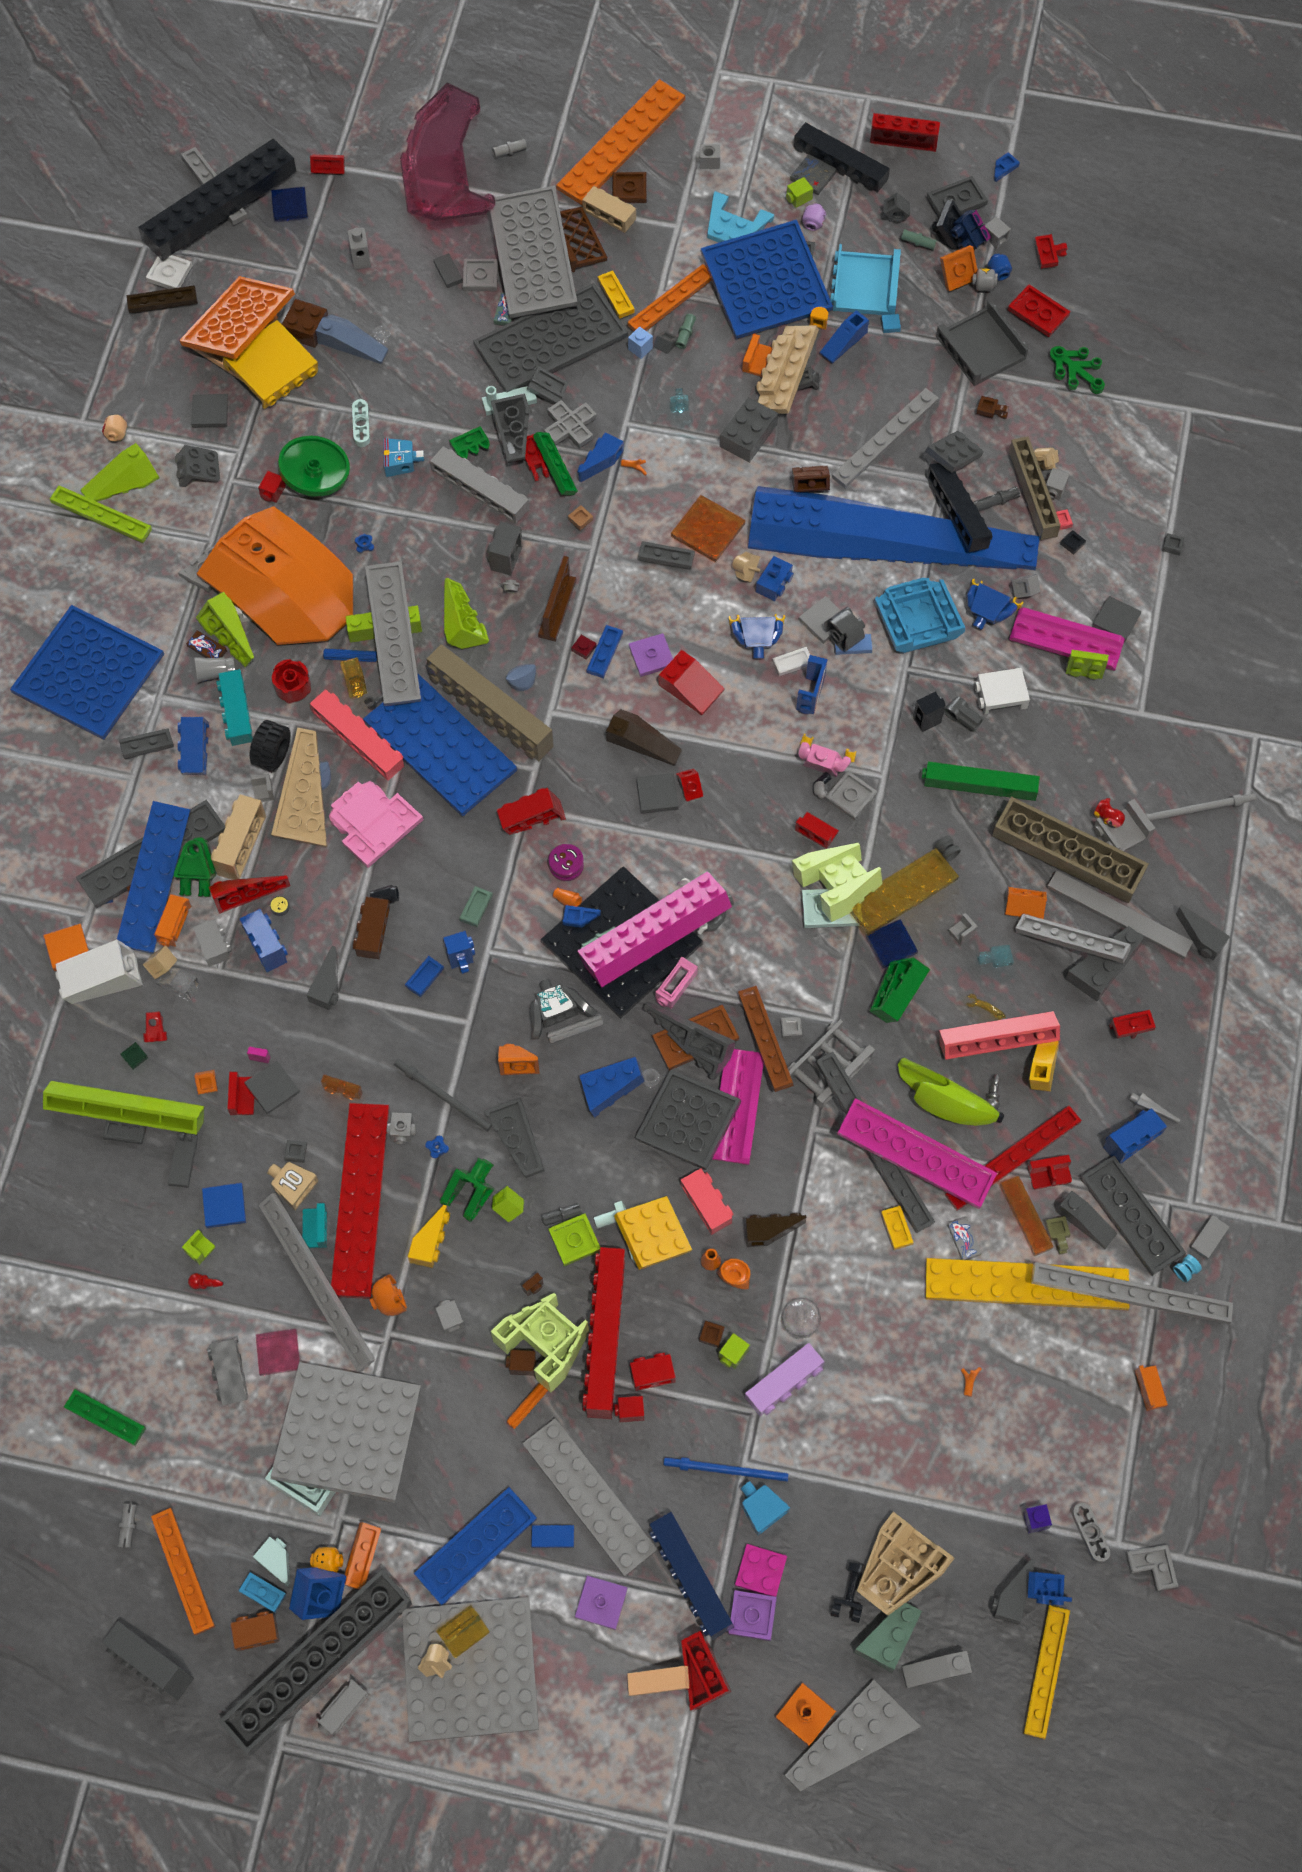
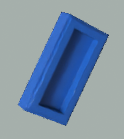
(424, 976)
(552, 1536)

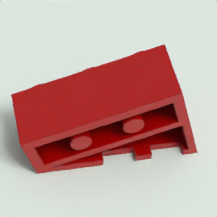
(530, 811)
(705, 1675)

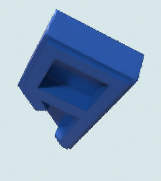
(1005, 165)
(579, 916)

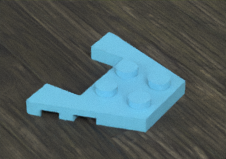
(729, 226)

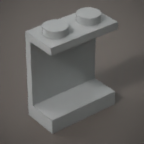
(1132, 832)

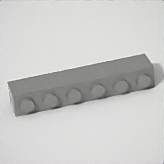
(479, 484)

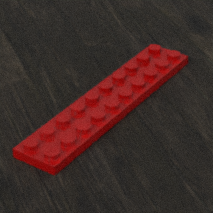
(360, 1200)

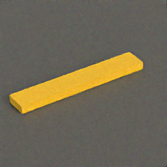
(1046, 1672)

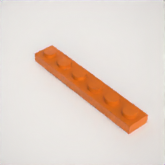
(671, 299)
(183, 1571)

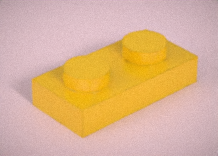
(897, 1227)

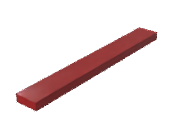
(1027, 1148)

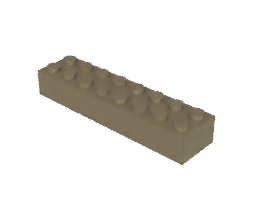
(490, 703)
(1070, 849)

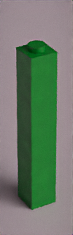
(981, 781)

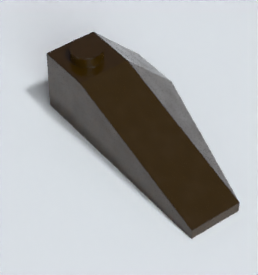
(637, 735)

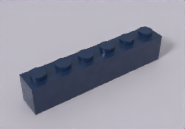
(691, 1575)

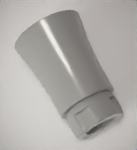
(211, 667)

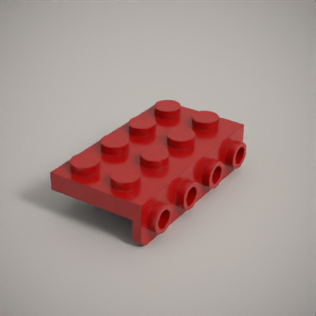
(904, 132)

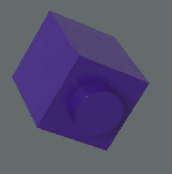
(1037, 1518)

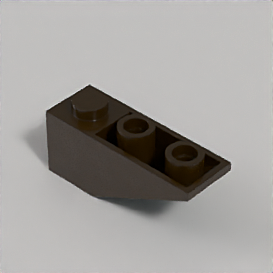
(766, 1230)

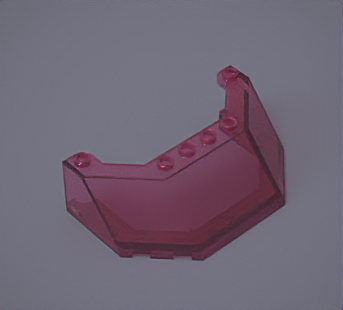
(435, 160)

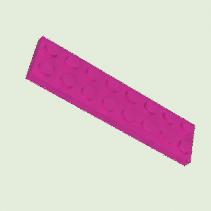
(917, 1153)

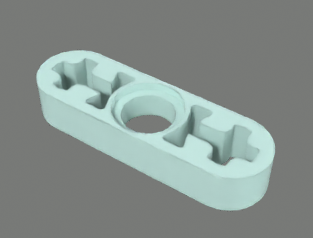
(357, 417)

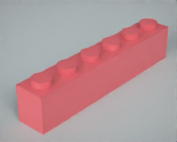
(357, 734)
(999, 1035)

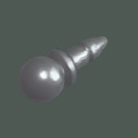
(993, 1097)

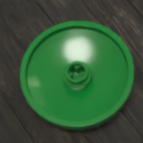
(313, 466)

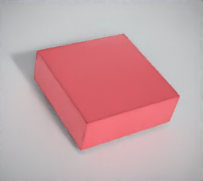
(1064, 519)

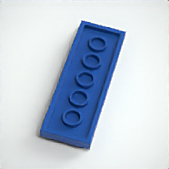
(475, 1546)

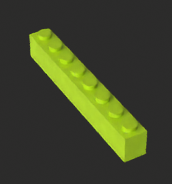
(123, 1107)

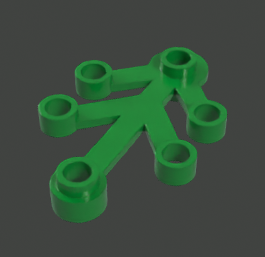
(1076, 367)

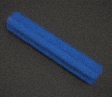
(343, 654)

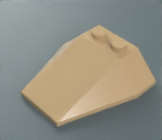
(901, 1565)

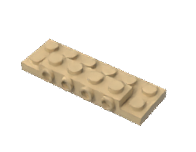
(786, 367)

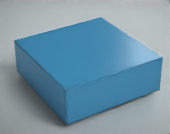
(891, 323)

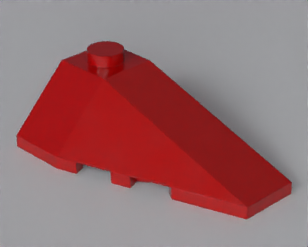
(238, 892)

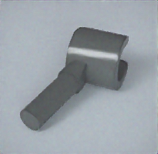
(367, 700)

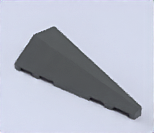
(706, 1046)

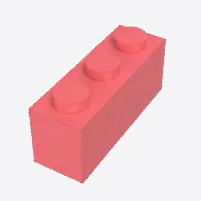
(707, 1201)

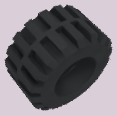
(269, 745)

